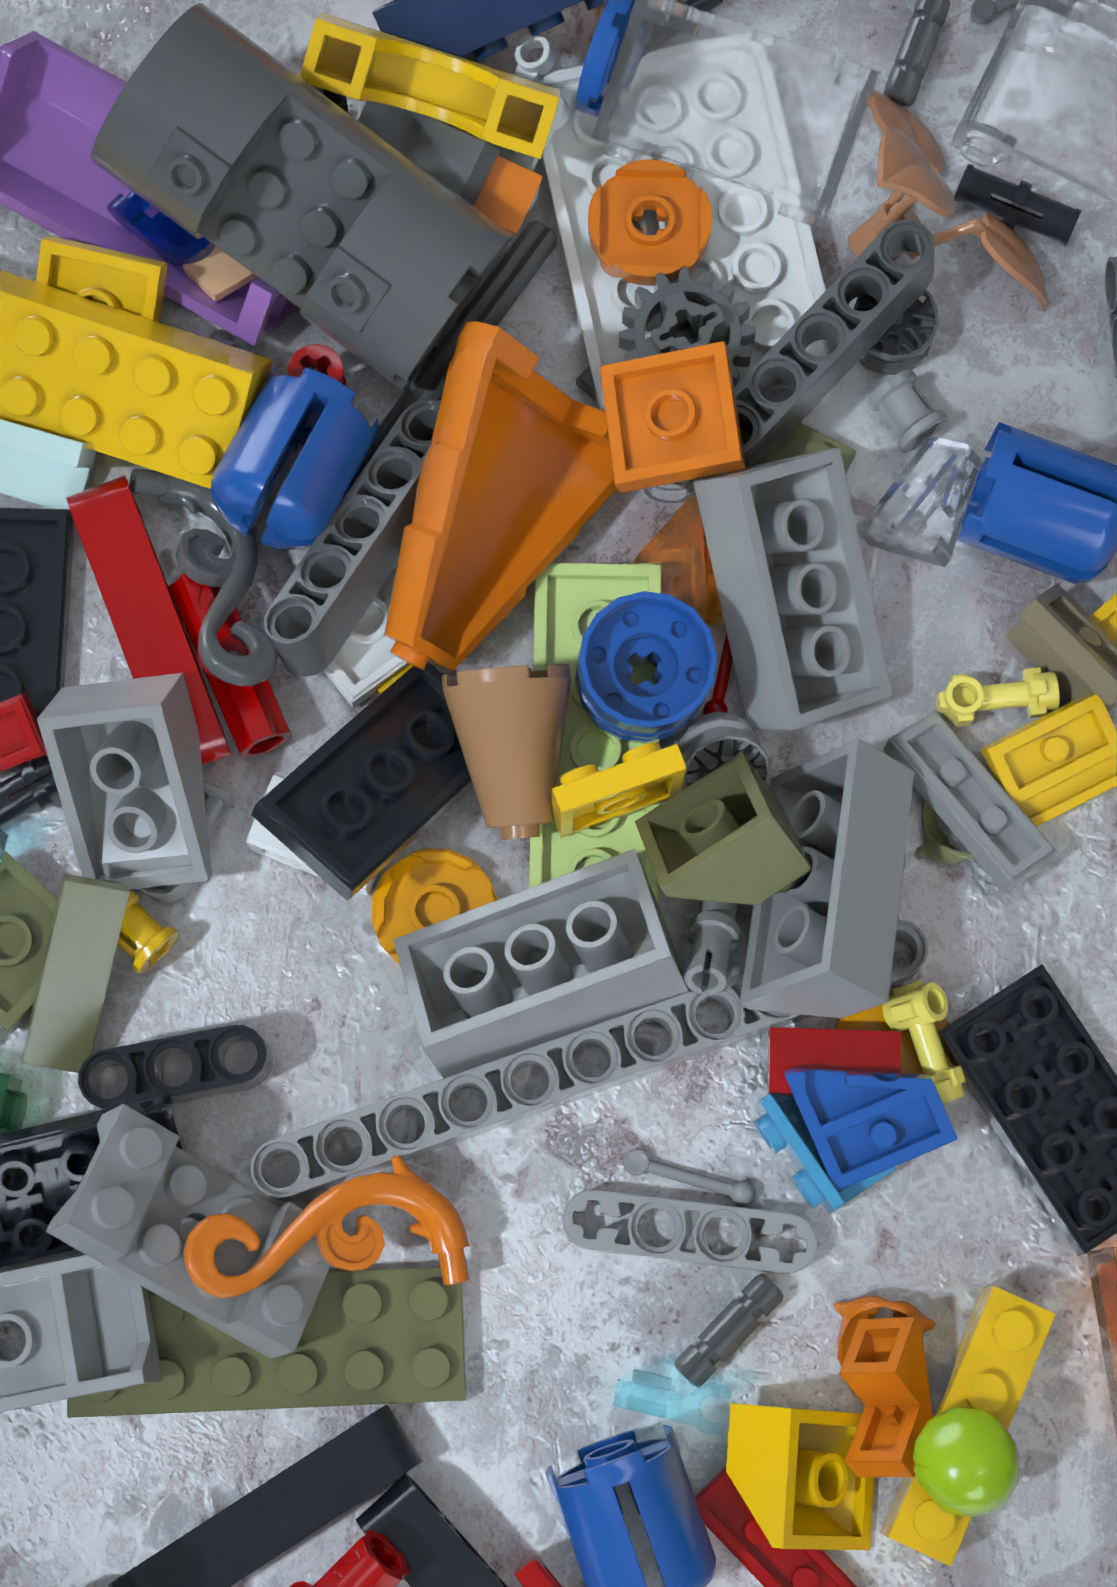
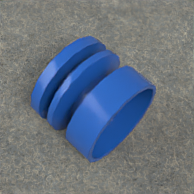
(641, 631)

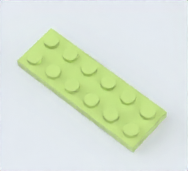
(564, 608)

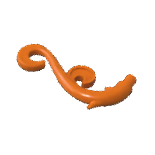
(323, 1219)

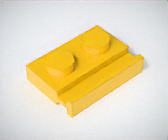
(1057, 759)

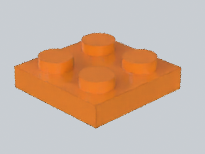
(672, 417)

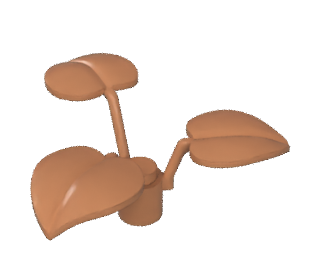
(911, 166)

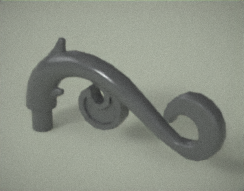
(199, 560)

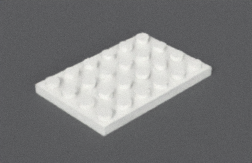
(750, 246)

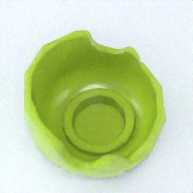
(966, 1462)

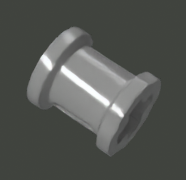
(907, 410)

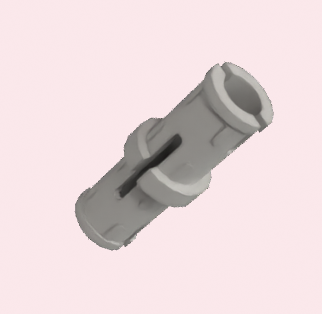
(712, 937)

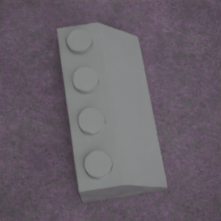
(793, 590)
(833, 932)
(539, 965)

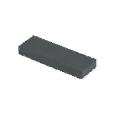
(440, 149)

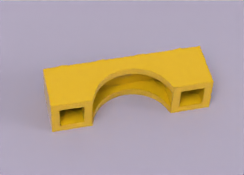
(431, 83)
(987, 1375)

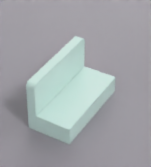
(42, 465)

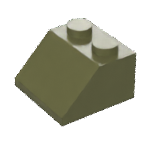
(723, 839)

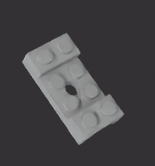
(131, 1221)
(82, 1332)

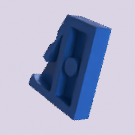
(869, 1119)

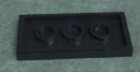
(34, 602)
(371, 785)

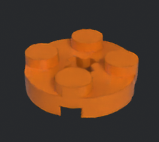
(623, 198)

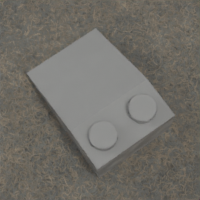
(130, 780)

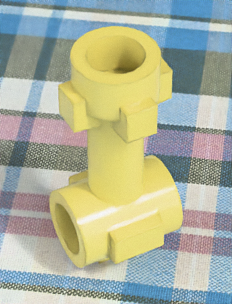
(966, 696)
(916, 1009)

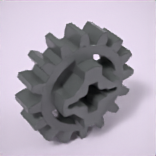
(680, 312)

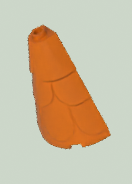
(495, 498)

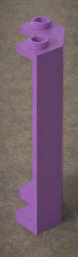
(47, 133)

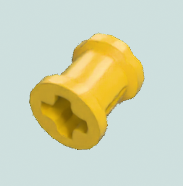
(143, 936)

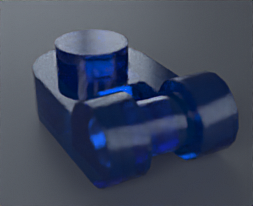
(159, 232)

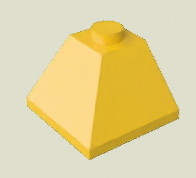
(797, 1477)

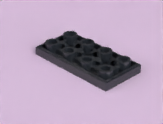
(1046, 1099)
(43, 1171)

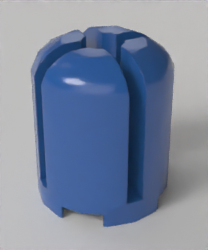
(286, 413)
(1043, 506)
(661, 1498)

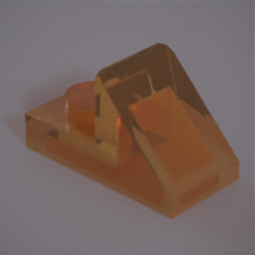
(685, 544)

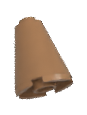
(511, 740)

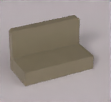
(1069, 642)

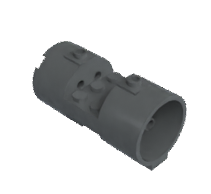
(298, 193)

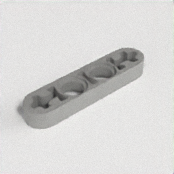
(689, 1224)

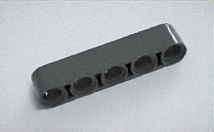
(834, 321)
(353, 551)

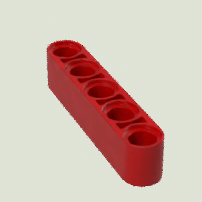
(141, 600)

